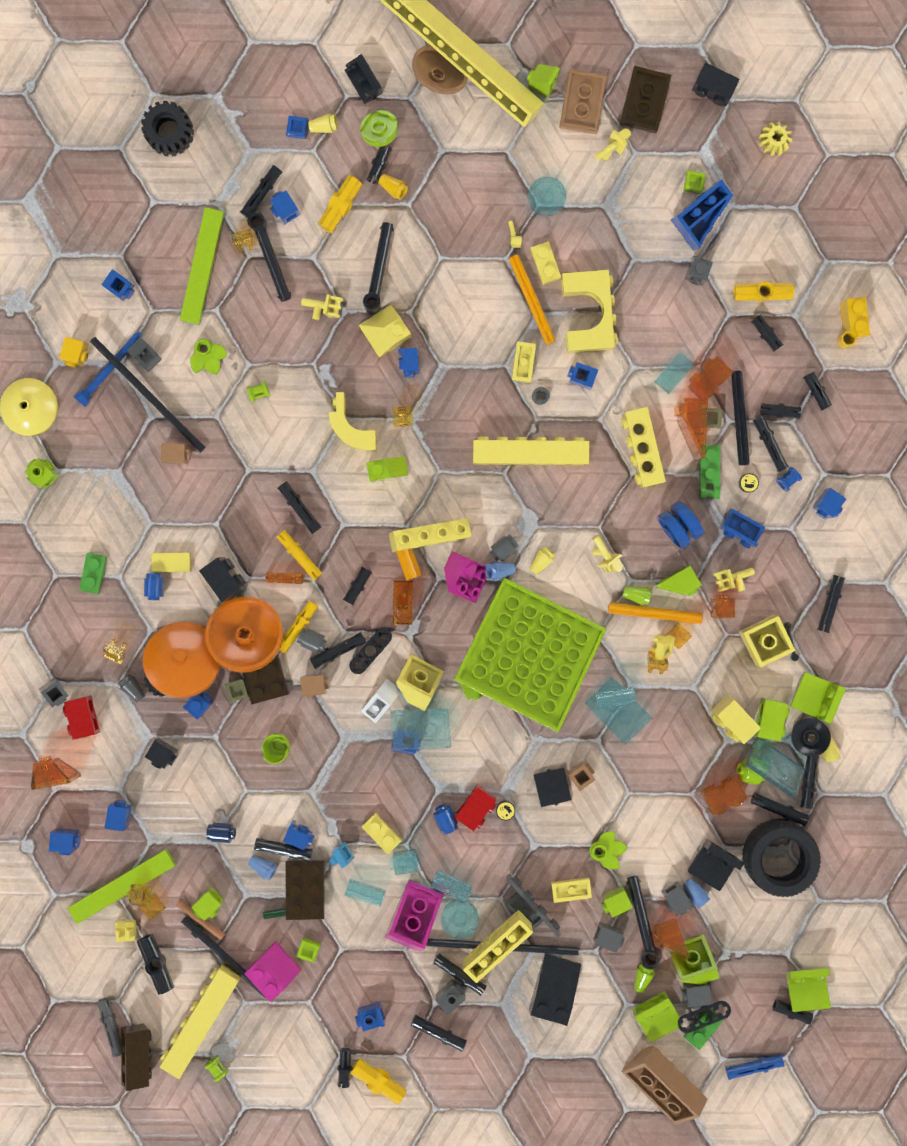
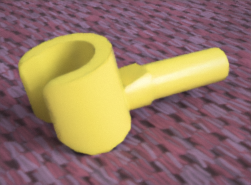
(515, 240)

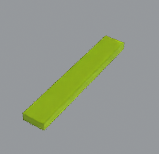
(202, 266)
(120, 886)

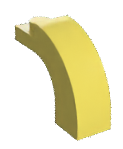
(352, 437)

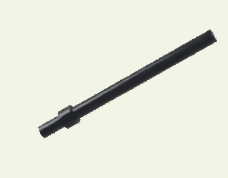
(197, 932)

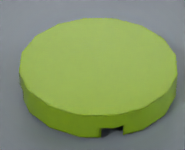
(379, 128)

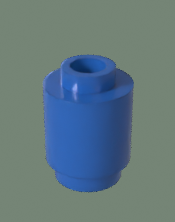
(153, 586)
(445, 819)

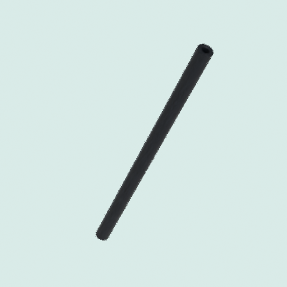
(147, 394)
(521, 948)

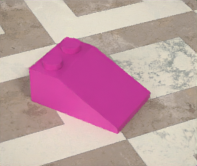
(414, 916)

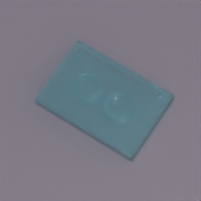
(622, 720)
(420, 729)
(775, 767)

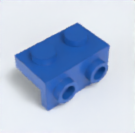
(742, 528)

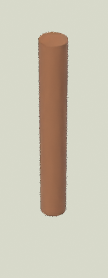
(206, 924)

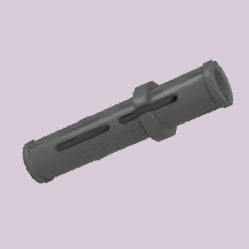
(110, 1026)

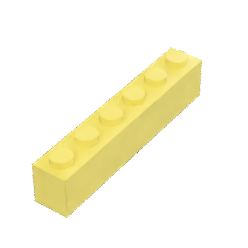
(530, 451)
(203, 1016)

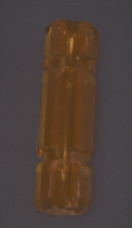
(284, 578)

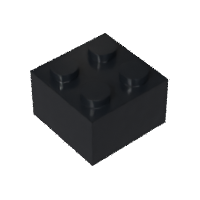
(223, 578)

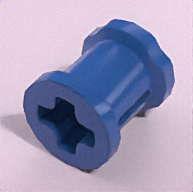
(788, 479)

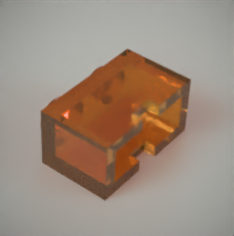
(705, 383)
(724, 796)

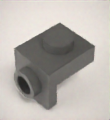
(144, 354)

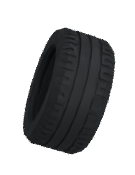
(800, 877)

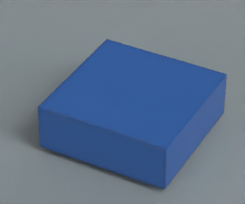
(297, 127)

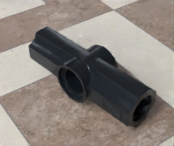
(159, 975)

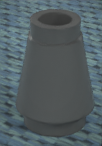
(131, 688)

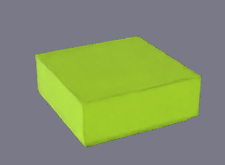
(694, 182)
(308, 950)

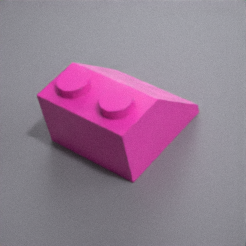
(272, 971)

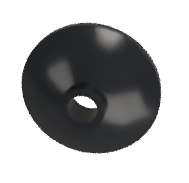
(811, 727)

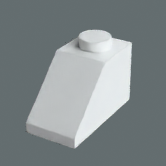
(381, 700)

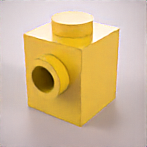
(74, 352)

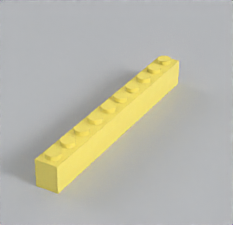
(468, 58)

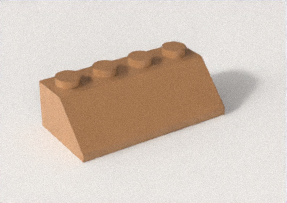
(665, 1085)

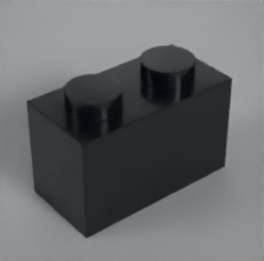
(715, 85)

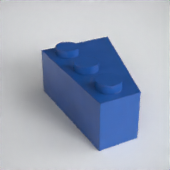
(700, 215)

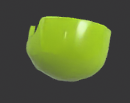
(276, 748)

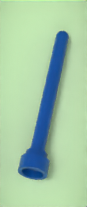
(84, 396)

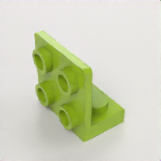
(817, 697)
(808, 989)
(657, 1016)

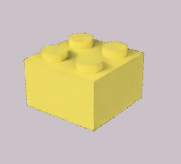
(767, 641)
(734, 718)

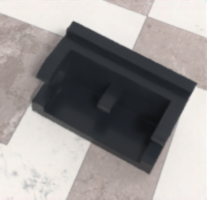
(363, 79)

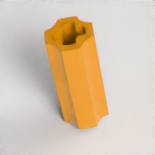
(409, 564)

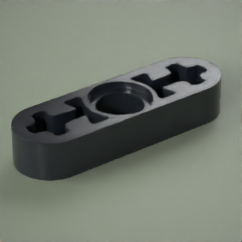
(357, 658)
(719, 1016)

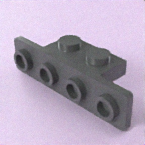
(525, 904)

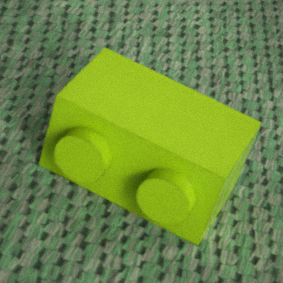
(771, 719)

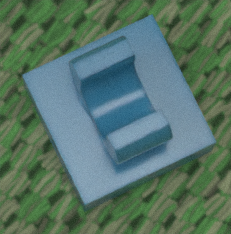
(341, 855)

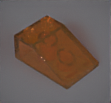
(692, 421)

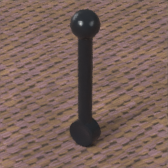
(794, 656)

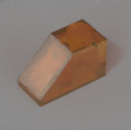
(402, 603)
(670, 938)

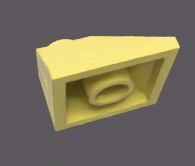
(385, 331)
(419, 681)

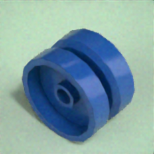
(680, 524)

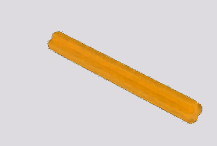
(532, 299)
(655, 613)

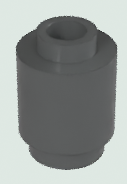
(503, 548)
(311, 640)

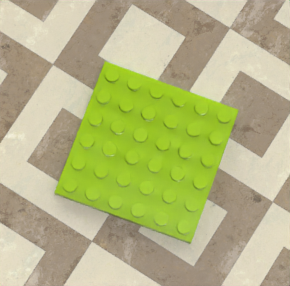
(530, 655)

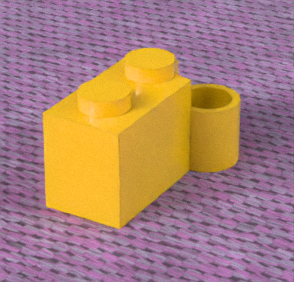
(854, 321)

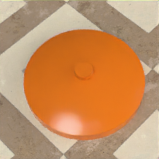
(244, 634)
(179, 661)

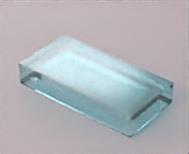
(674, 373)

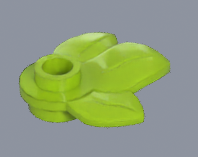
(209, 359)
(610, 850)

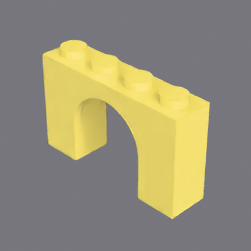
(596, 285)

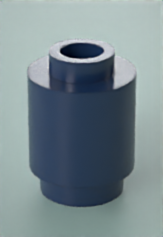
(221, 832)

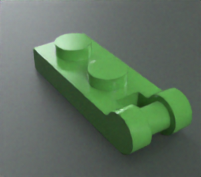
(710, 473)

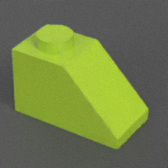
(543, 79)
(387, 469)
(681, 582)

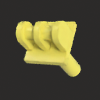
(617, 142)
(330, 309)
(611, 561)
(726, 580)

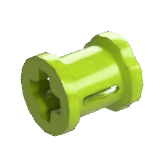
(258, 391)
(216, 1068)

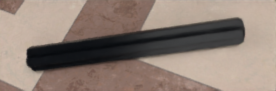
(740, 418)

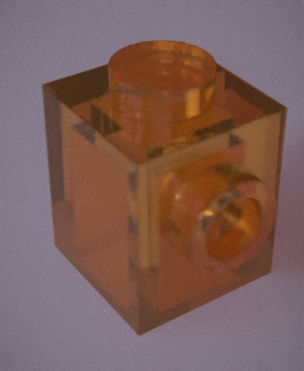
(723, 606)

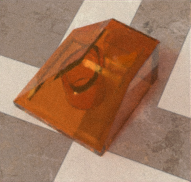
(52, 772)

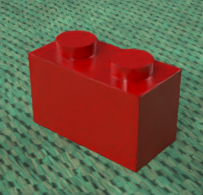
(81, 717)
(475, 808)

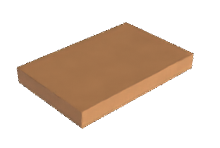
(583, 101)

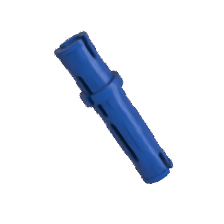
(760, 1065)

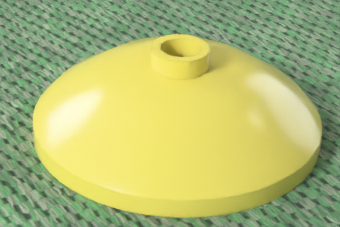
(40, 409)

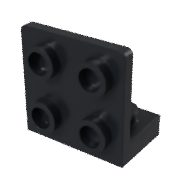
(714, 865)

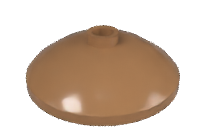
(437, 72)

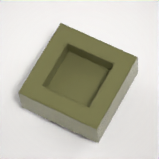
(714, 418)
(236, 690)

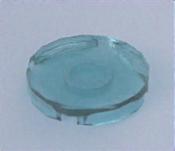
(547, 196)
(459, 919)

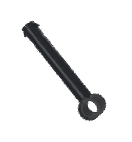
(269, 255)
(379, 268)
(643, 924)

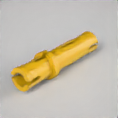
(300, 556)
(302, 619)

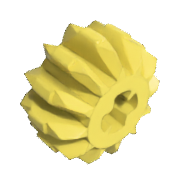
(779, 133)

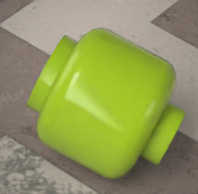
(747, 775)

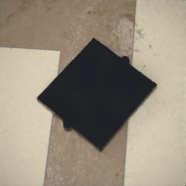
(552, 787)

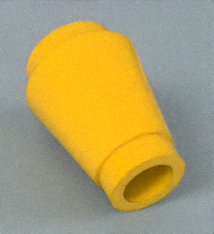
(393, 186)

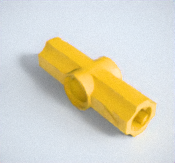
(340, 204)
(751, 291)
(378, 1081)

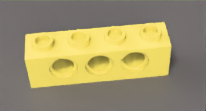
(647, 437)
(429, 535)
(497, 946)

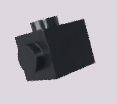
(161, 754)

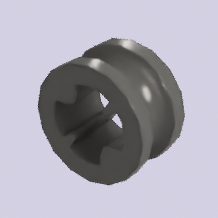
(540, 401)

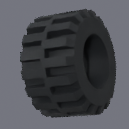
(163, 113)

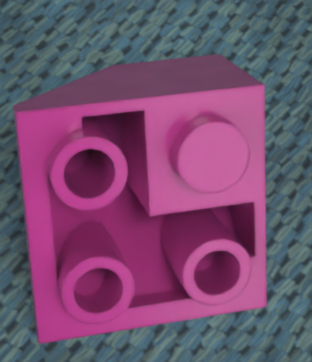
(464, 577)

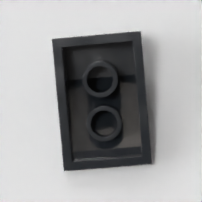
(555, 989)

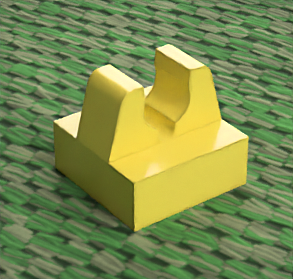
(663, 647)
(125, 930)

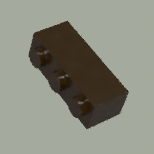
(135, 1057)

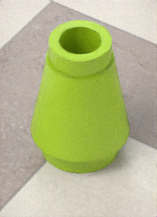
(638, 594)
(643, 977)

